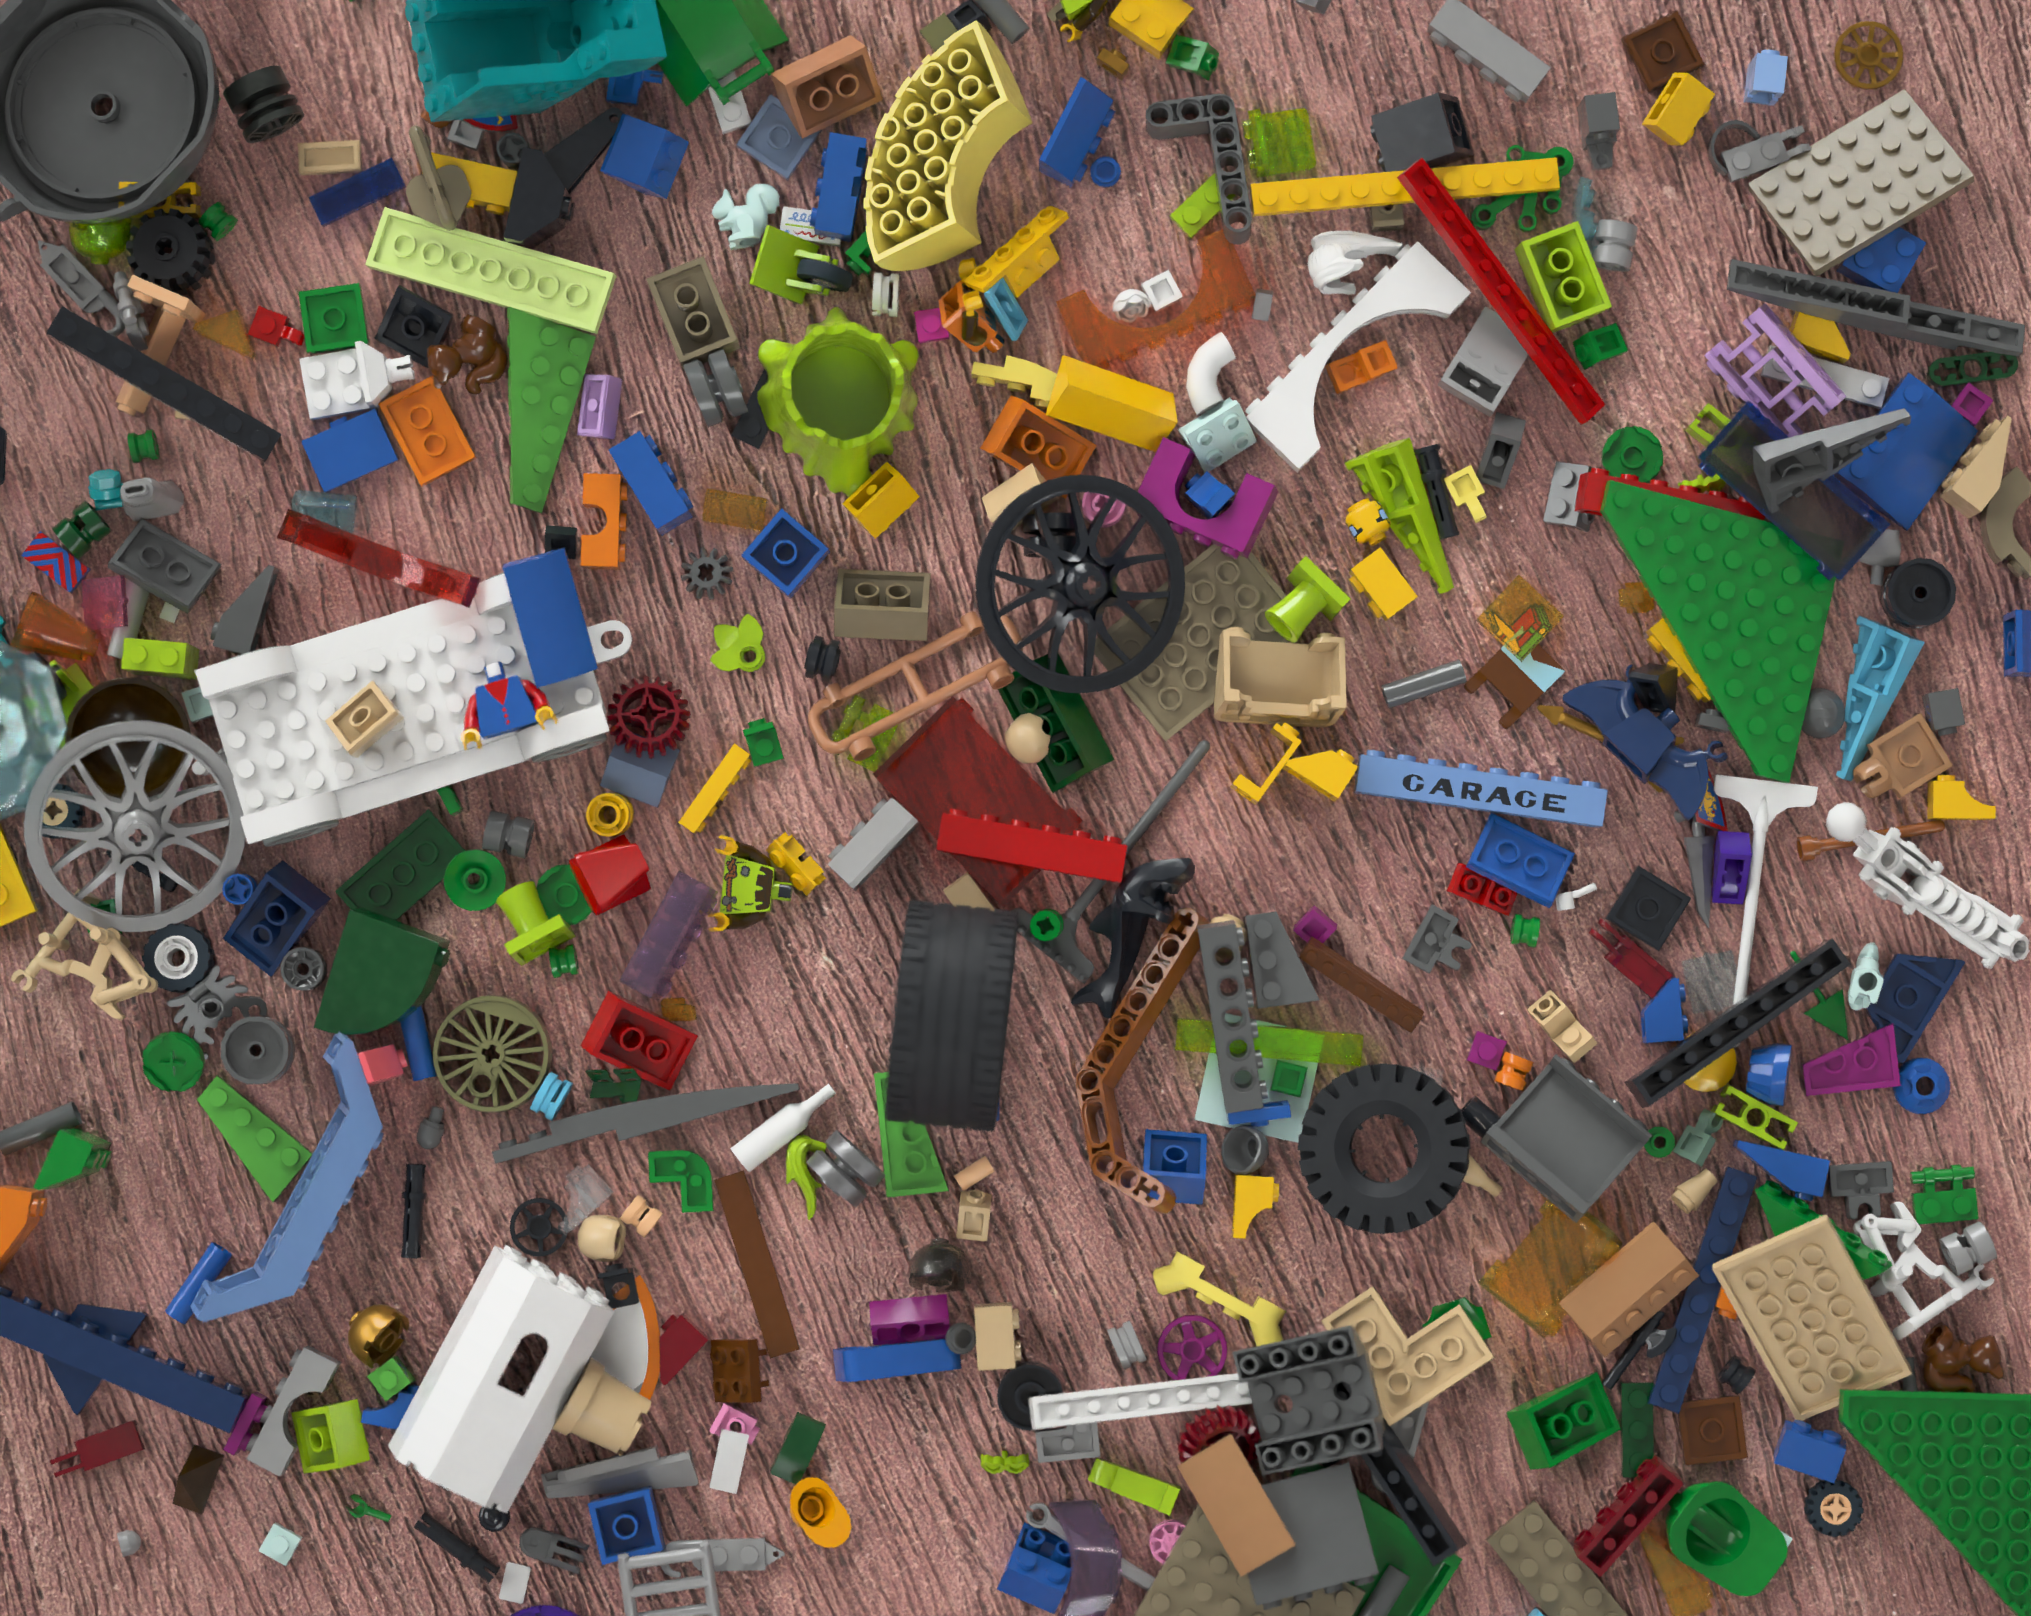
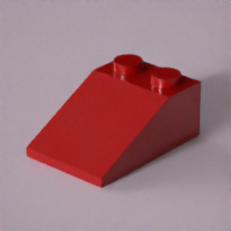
(638, 1040)

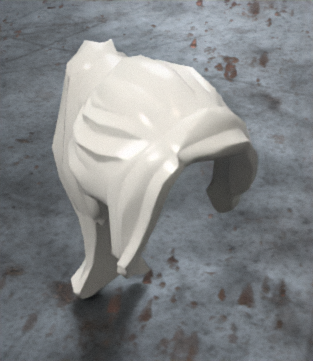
(1341, 253)

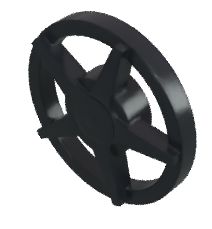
(537, 1227)

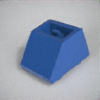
(1037, 1569)

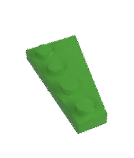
(260, 1142)
(907, 1153)

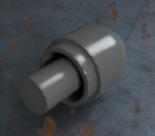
(431, 1129)

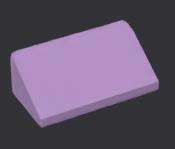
(599, 406)

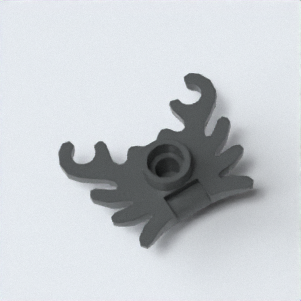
(210, 1003)

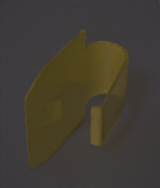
(1635, 598)
(677, 1010)

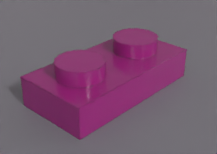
(241, 1434)

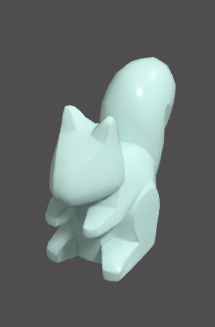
(748, 220)
(1865, 979)

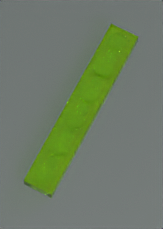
(1277, 1042)

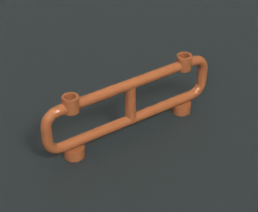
(860, 743)

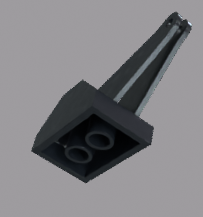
(546, 181)

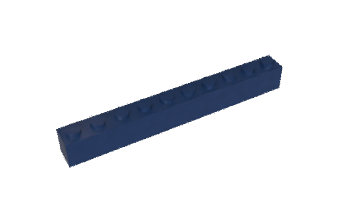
(120, 1363)

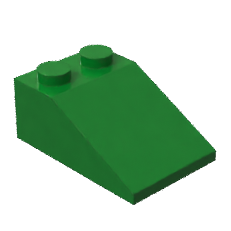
(1563, 1421)

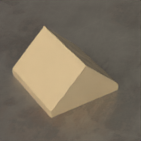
(1005, 493)
(364, 719)

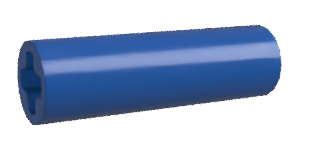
(418, 1046)
(208, 1268)

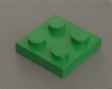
(333, 318)

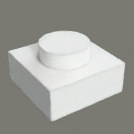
(1162, 291)

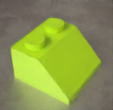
(330, 1436)

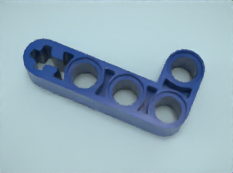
(893, 1360)

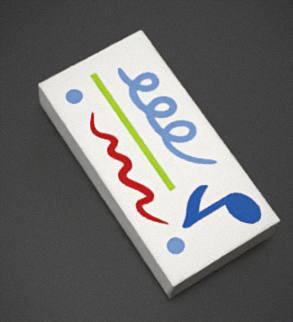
(797, 223)

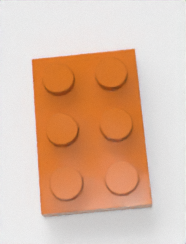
(427, 431)

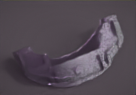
(1094, 1557)

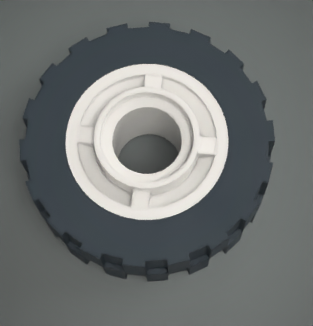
(159, 954)

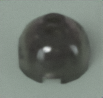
(940, 1266)

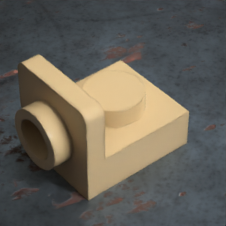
(974, 1215)

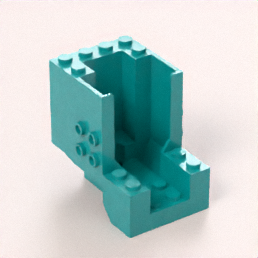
(525, 53)

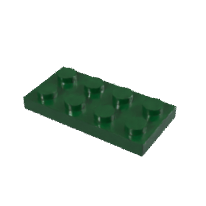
(403, 869)

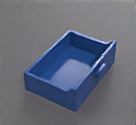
(350, 450)

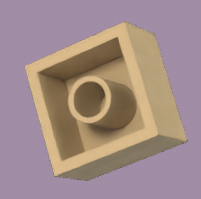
(995, 1336)

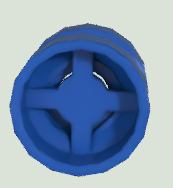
(235, 890)

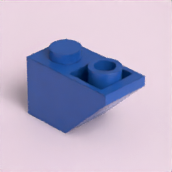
(1663, 1015)

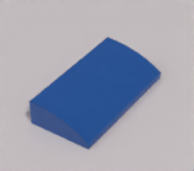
(550, 617)

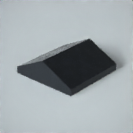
(413, 325)

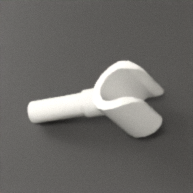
(1566, 900)

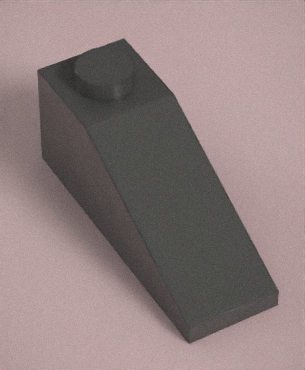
(244, 619)

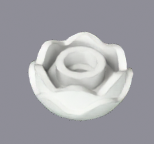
(1131, 305)

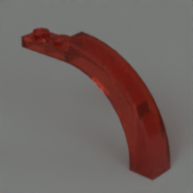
(378, 560)

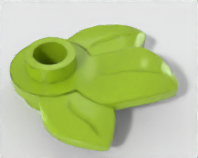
(736, 642)

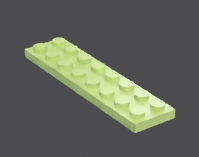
(491, 270)

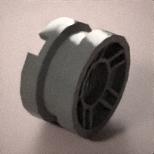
(291, 972)

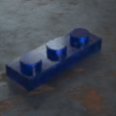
(357, 192)

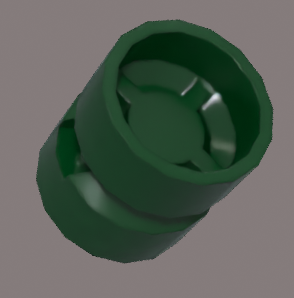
(79, 540)

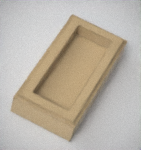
(330, 157)

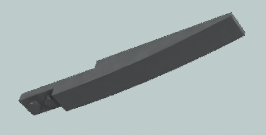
(1874, 309)
(640, 1117)

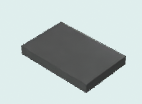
(164, 566)

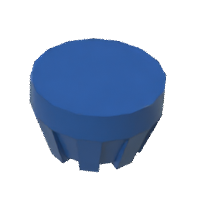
(1769, 1073)

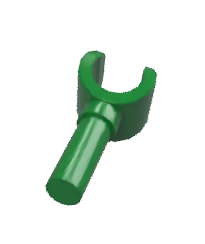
(364, 1509)

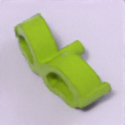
(1707, 484)
(1012, 1464)

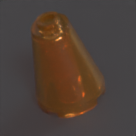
(53, 631)

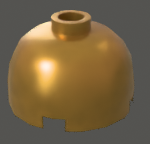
(376, 1333)

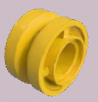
(596, 818)

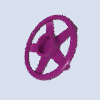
(1191, 1348)

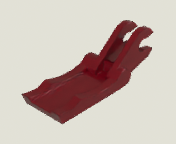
(1632, 961)
(104, 1447)

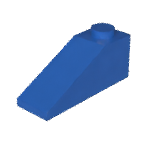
(1792, 1170)

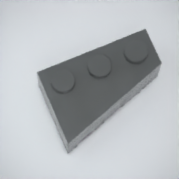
(1274, 964)

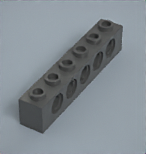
(1235, 1096)

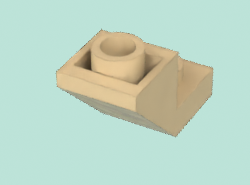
(1562, 1026)

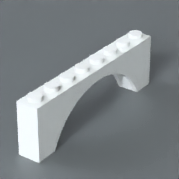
(1412, 285)

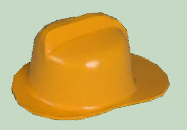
(819, 1513)

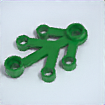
(1530, 198)

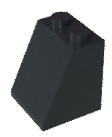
(1422, 129)

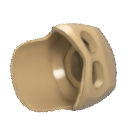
(598, 1237)

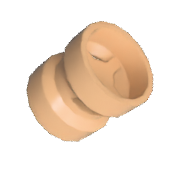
(636, 1211)

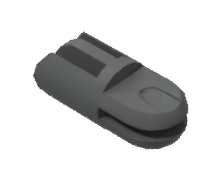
(542, 1545)

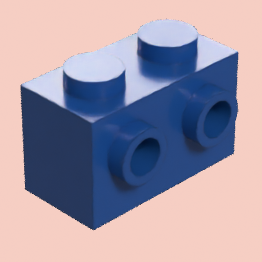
(1810, 1450)

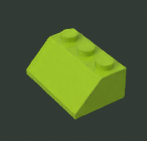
(1562, 277)

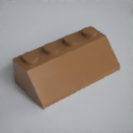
(1628, 1289)

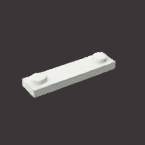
(1856, 384)

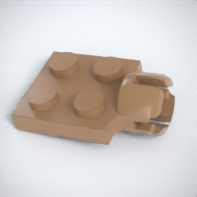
(1902, 759)

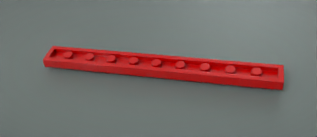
(1501, 291)

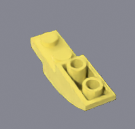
(1018, 376)

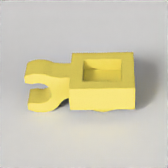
(1465, 490)

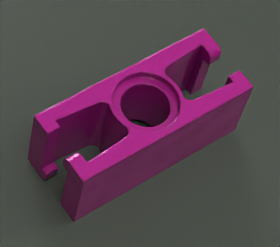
(909, 1319)

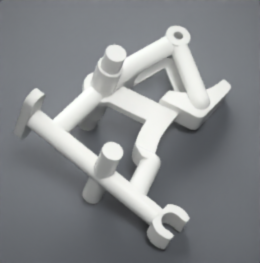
(1892, 1279)

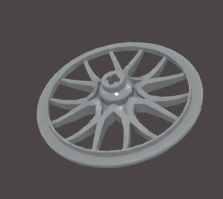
(129, 813)

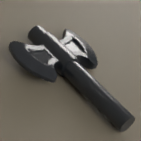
(1648, 1333)

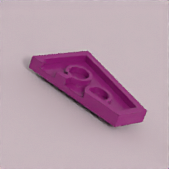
(1856, 1066)

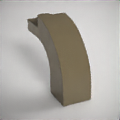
(1997, 523)

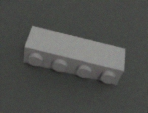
(1487, 49)

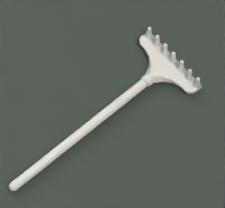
(1763, 802)

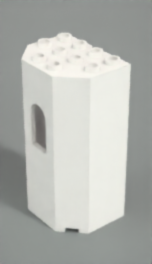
(464, 1424)

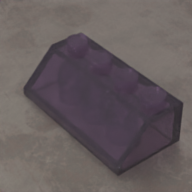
(669, 936)

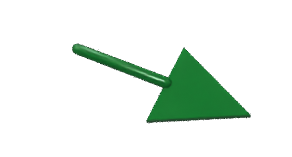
(1829, 1011)

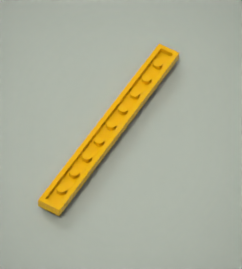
(1386, 189)

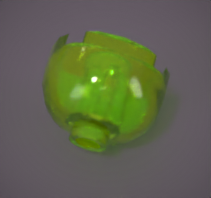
(100, 240)

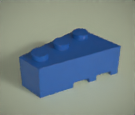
(840, 187)

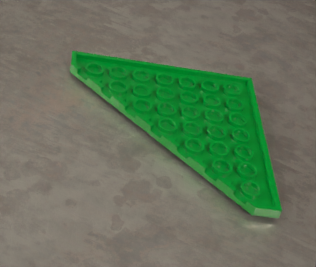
(1740, 607)
(1963, 1467)

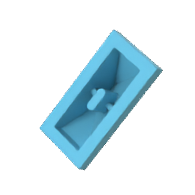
(1006, 309)

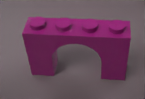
(1233, 530)

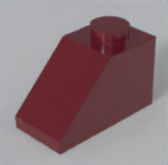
(678, 1345)

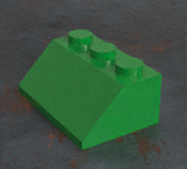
(73, 1157)

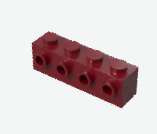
(1628, 1515)

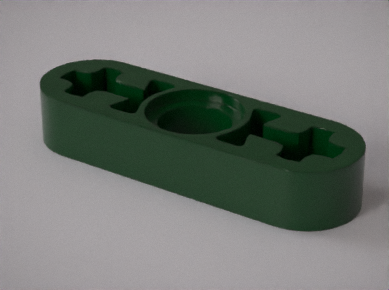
(1948, 364)

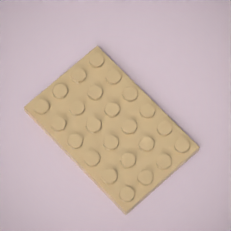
(1811, 1317)

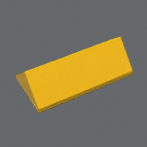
(1112, 404)

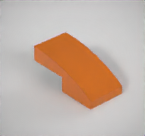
(1361, 367)

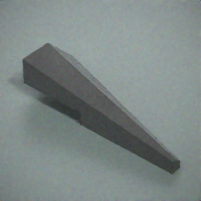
(1797, 461)

